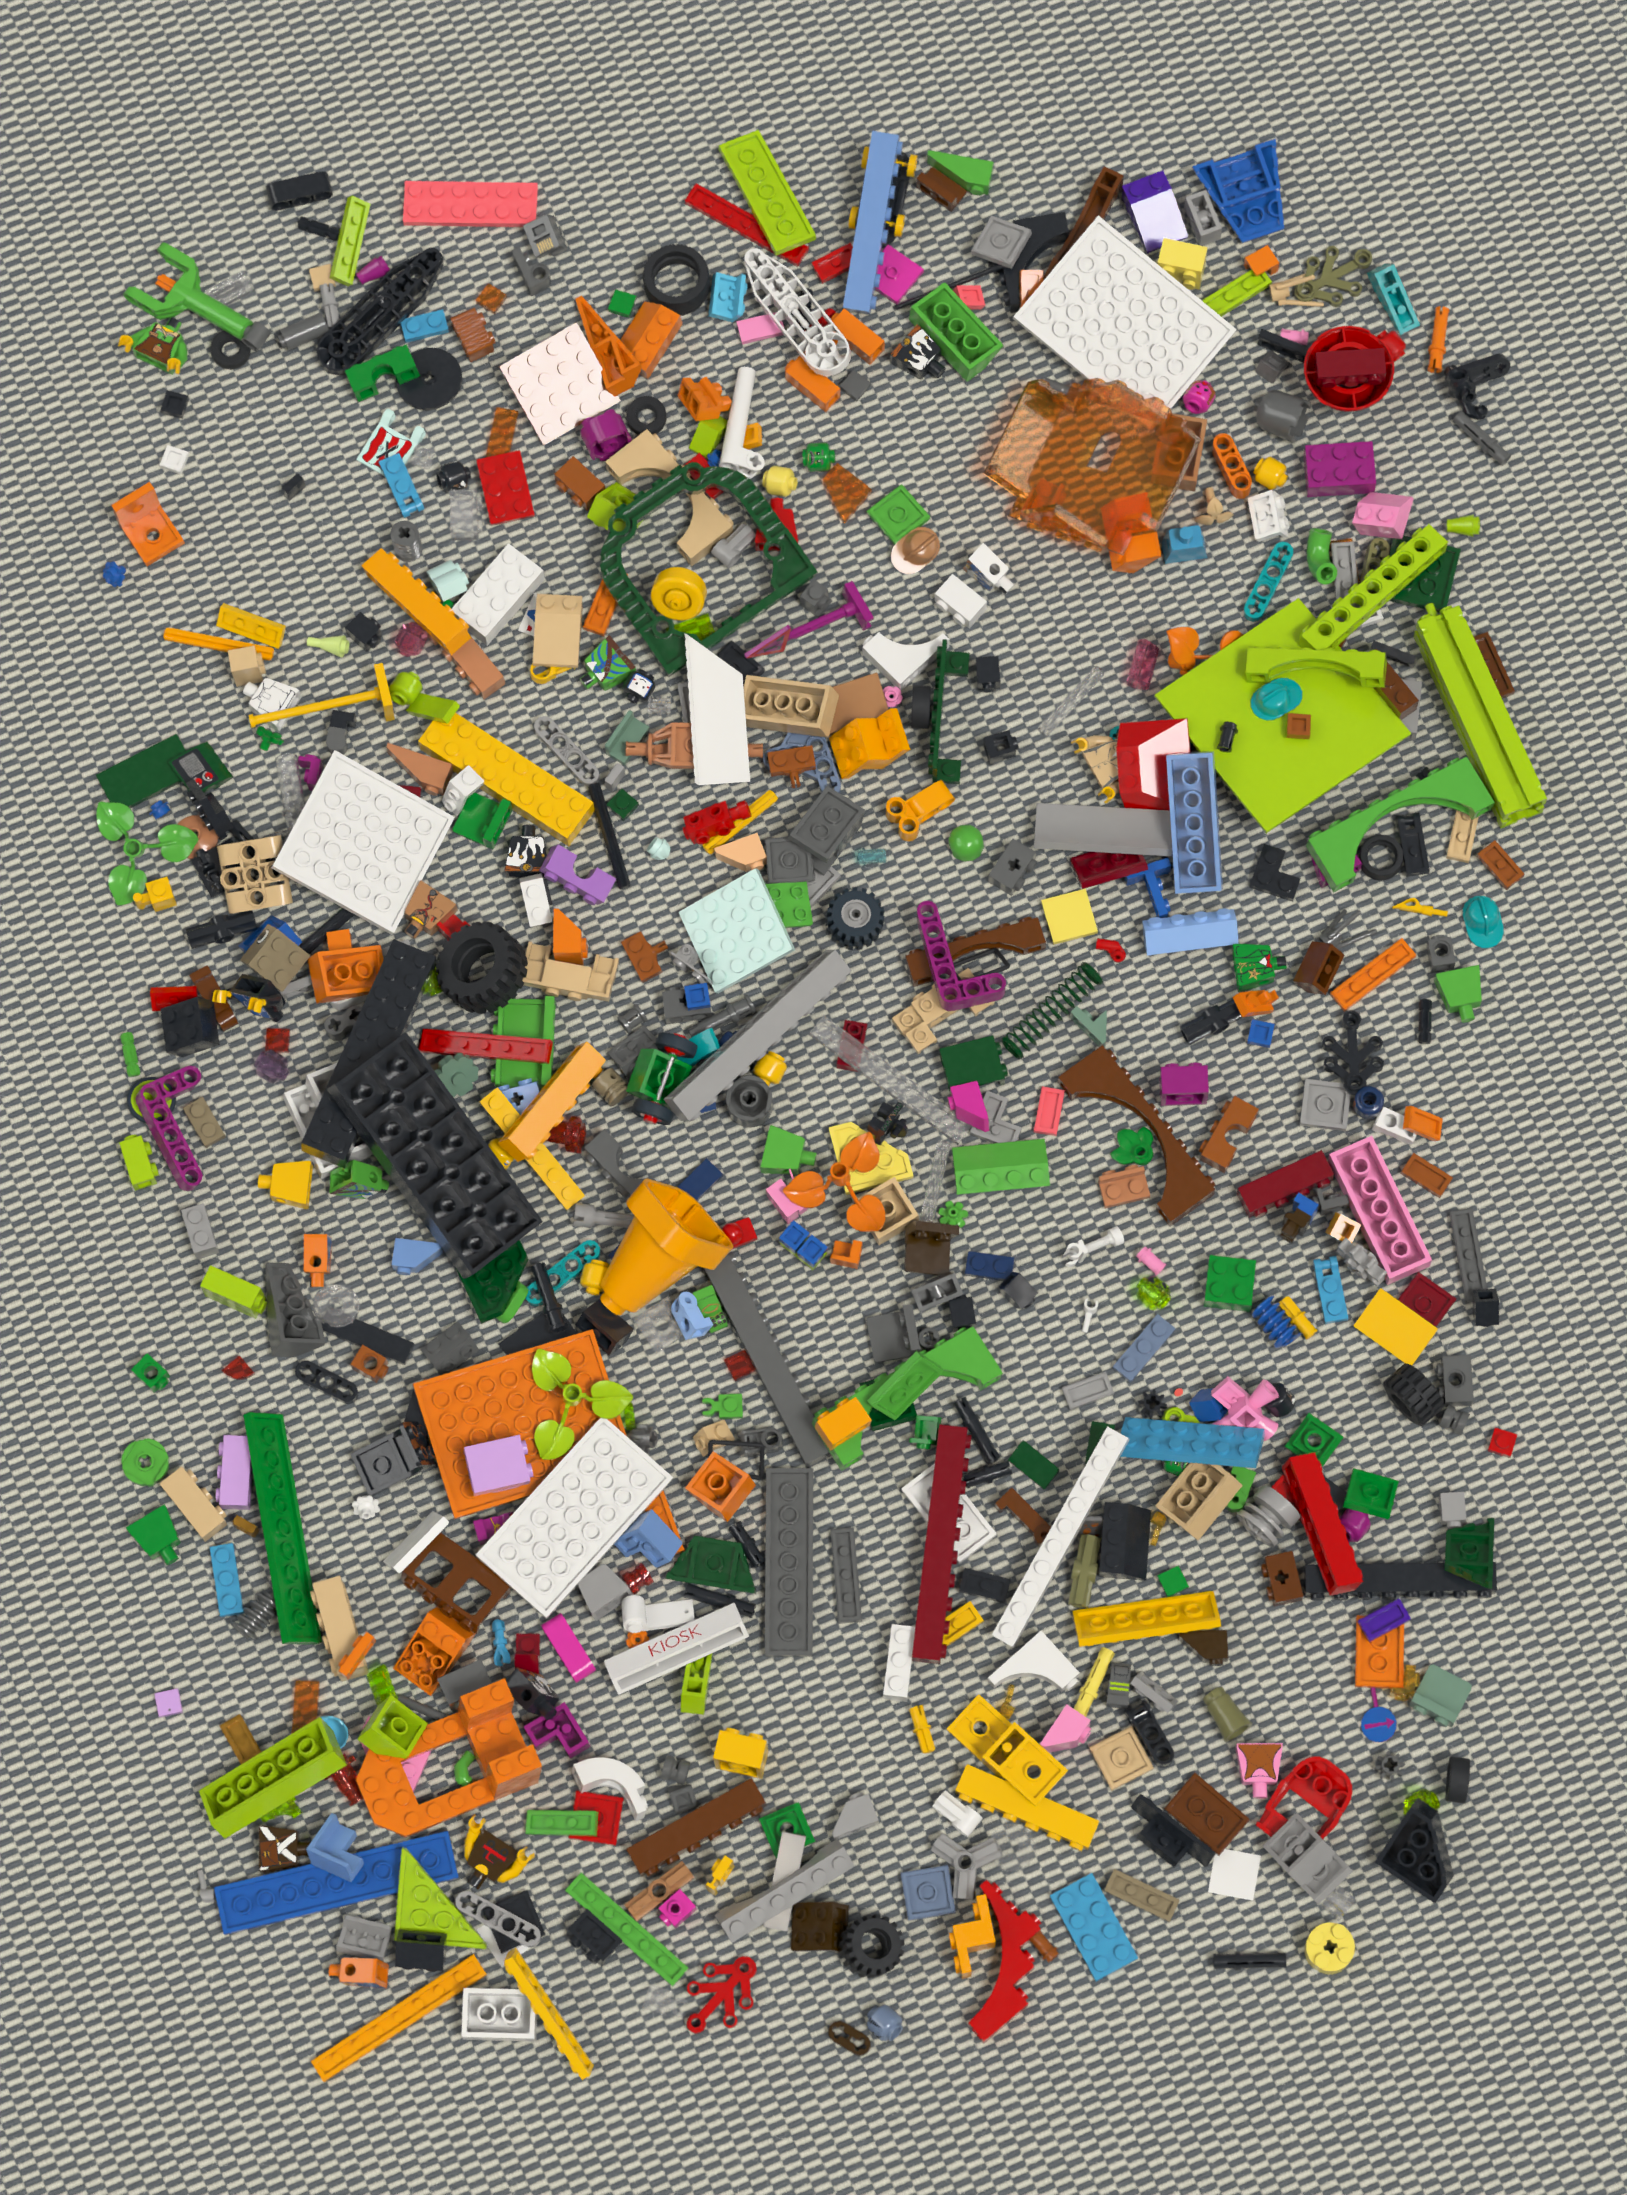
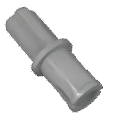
(329, 304)

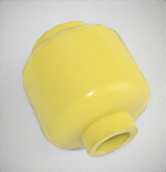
(779, 481)

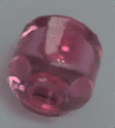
(410, 639)

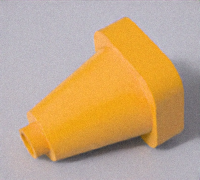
(660, 1246)

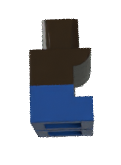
(1297, 1223)

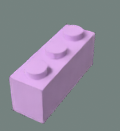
(234, 1473)

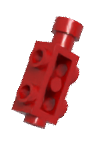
(714, 821)

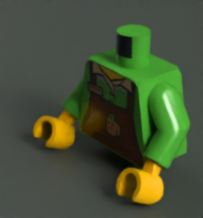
(158, 346)

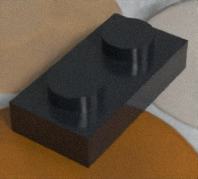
(984, 1585)

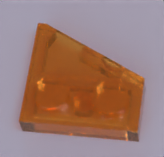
(845, 491)

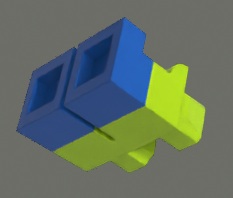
(806, 1249)

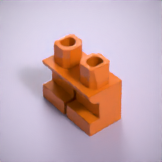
(703, 398)

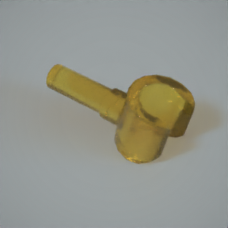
(1159, 1520)
(1006, 1709)

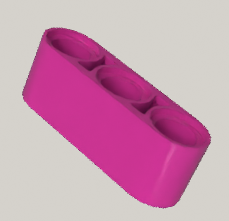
(568, 1647)

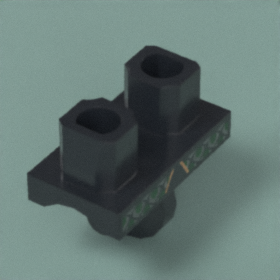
(891, 1124)

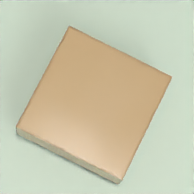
(321, 275)

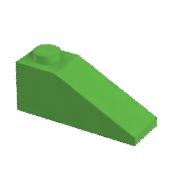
(968, 172)

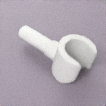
(1088, 1315)

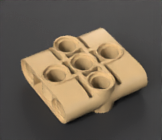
(245, 899)

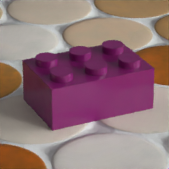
(1339, 469)

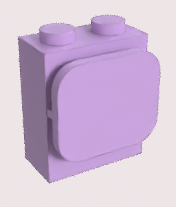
(498, 1465)

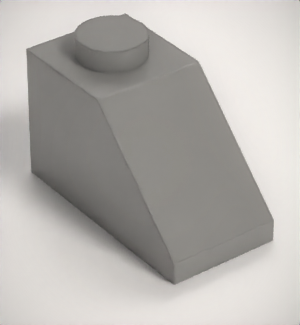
(855, 1816)

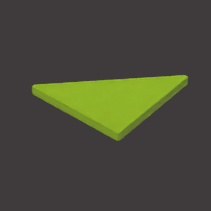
(428, 1909)

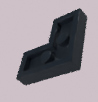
(1269, 879)

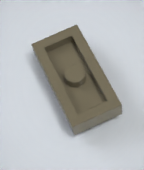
(204, 1122)

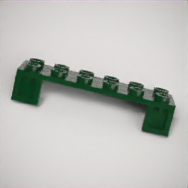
(950, 664)

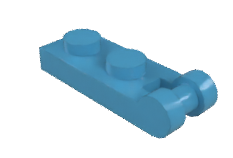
(401, 484)
(1330, 1291)

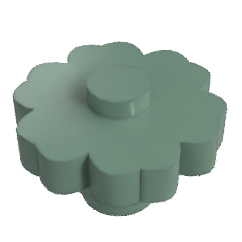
(457, 1073)

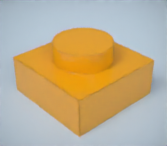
(753, 436)

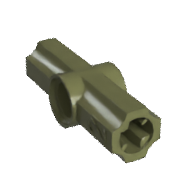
(1084, 1571)

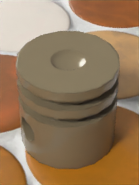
(610, 1086)

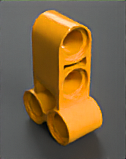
(919, 808)

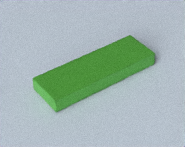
(561, 1823)

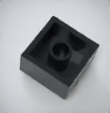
(189, 1027)

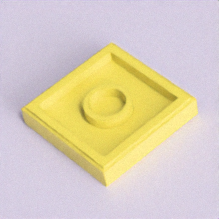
(1069, 916)

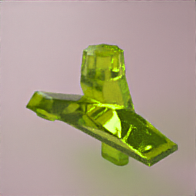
(288, 1808)

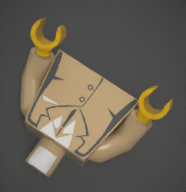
(1102, 760)

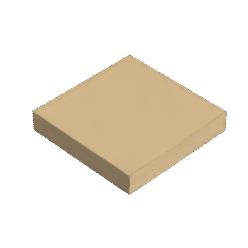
(1121, 1758)

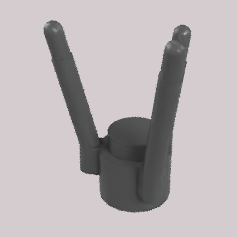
(1334, 937)

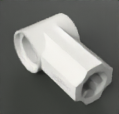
(962, 1817)

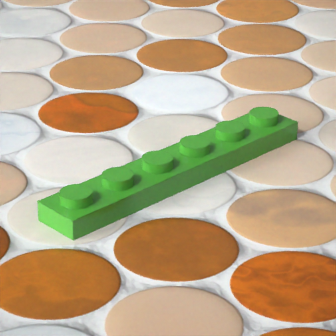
(627, 1929)

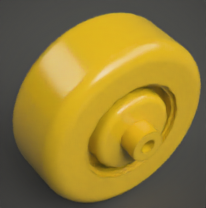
(678, 593)

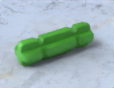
(130, 1054)

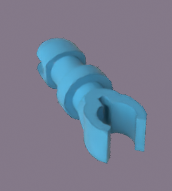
(498, 1628)

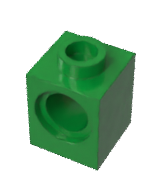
(147, 1364)

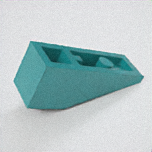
(1393, 297)

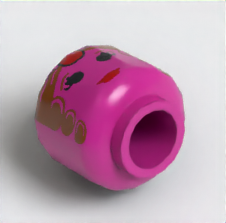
(1199, 397)

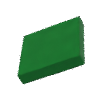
(1371, 1493)

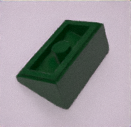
(1033, 1464)

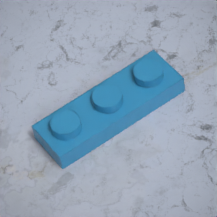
(226, 1580)

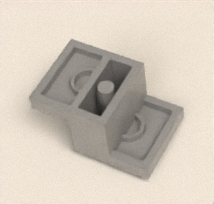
(1307, 1858)

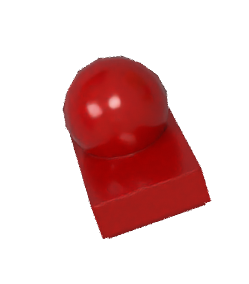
(740, 1232)

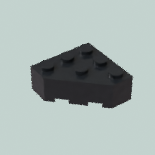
(1419, 1852)

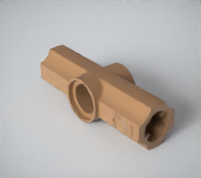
(646, 1901)

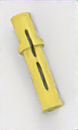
(1089, 1691)

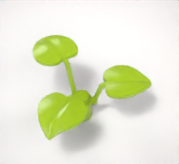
(607, 1397)

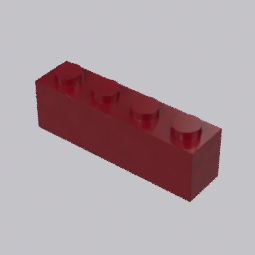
(1284, 1184)

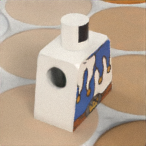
(982, 564)

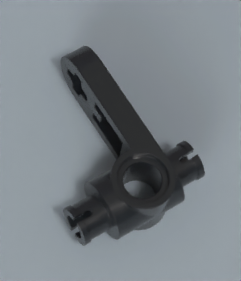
(1462, 379)

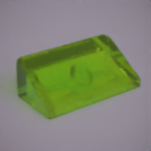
(381, 1684)

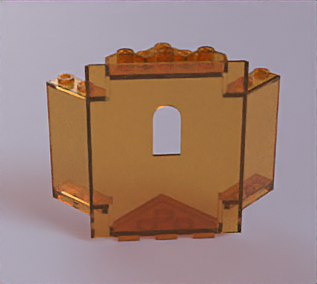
(1048, 451)

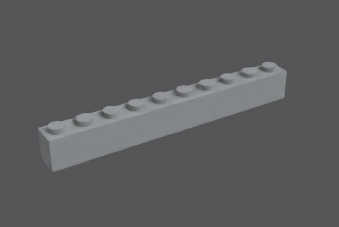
(757, 1035)

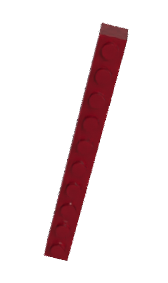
(939, 1544)

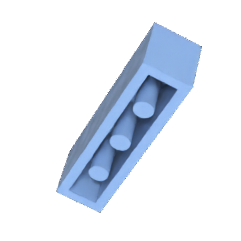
(1190, 931)

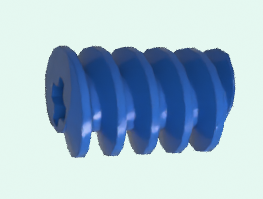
(1274, 1323)

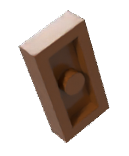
(1500, 865)

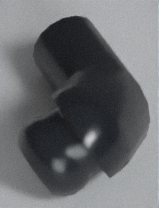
(1472, 411)

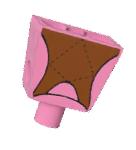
(1259, 1765)

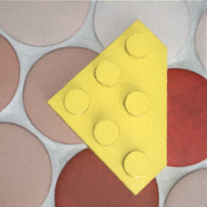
(891, 1162)

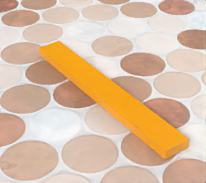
(398, 2018)

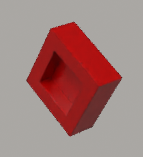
(1502, 1442)

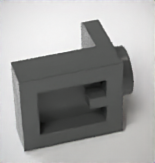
(1333, 1203)

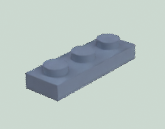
(1144, 1348)

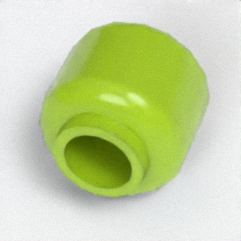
(405, 688)

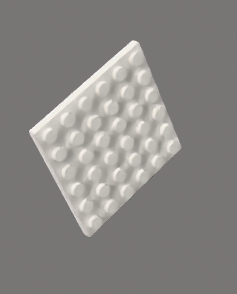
(363, 842)

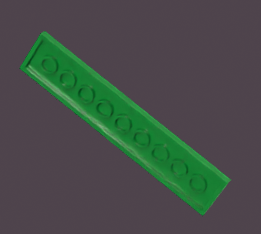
(282, 1528)

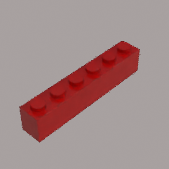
(1322, 1524)

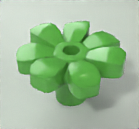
(953, 1214)

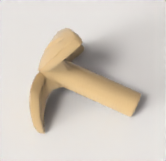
(1213, 509)

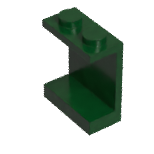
(972, 1062)

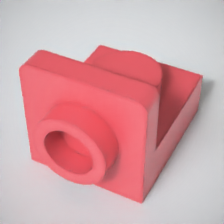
(970, 295)

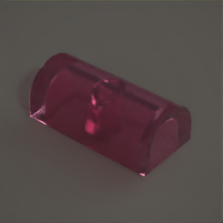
(1142, 665)

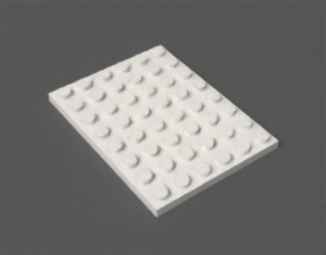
(1123, 317)

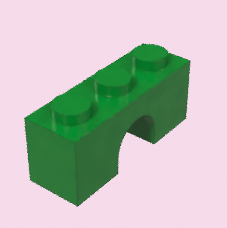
(365, 375)

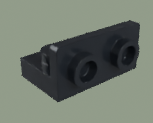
(593, 1938)

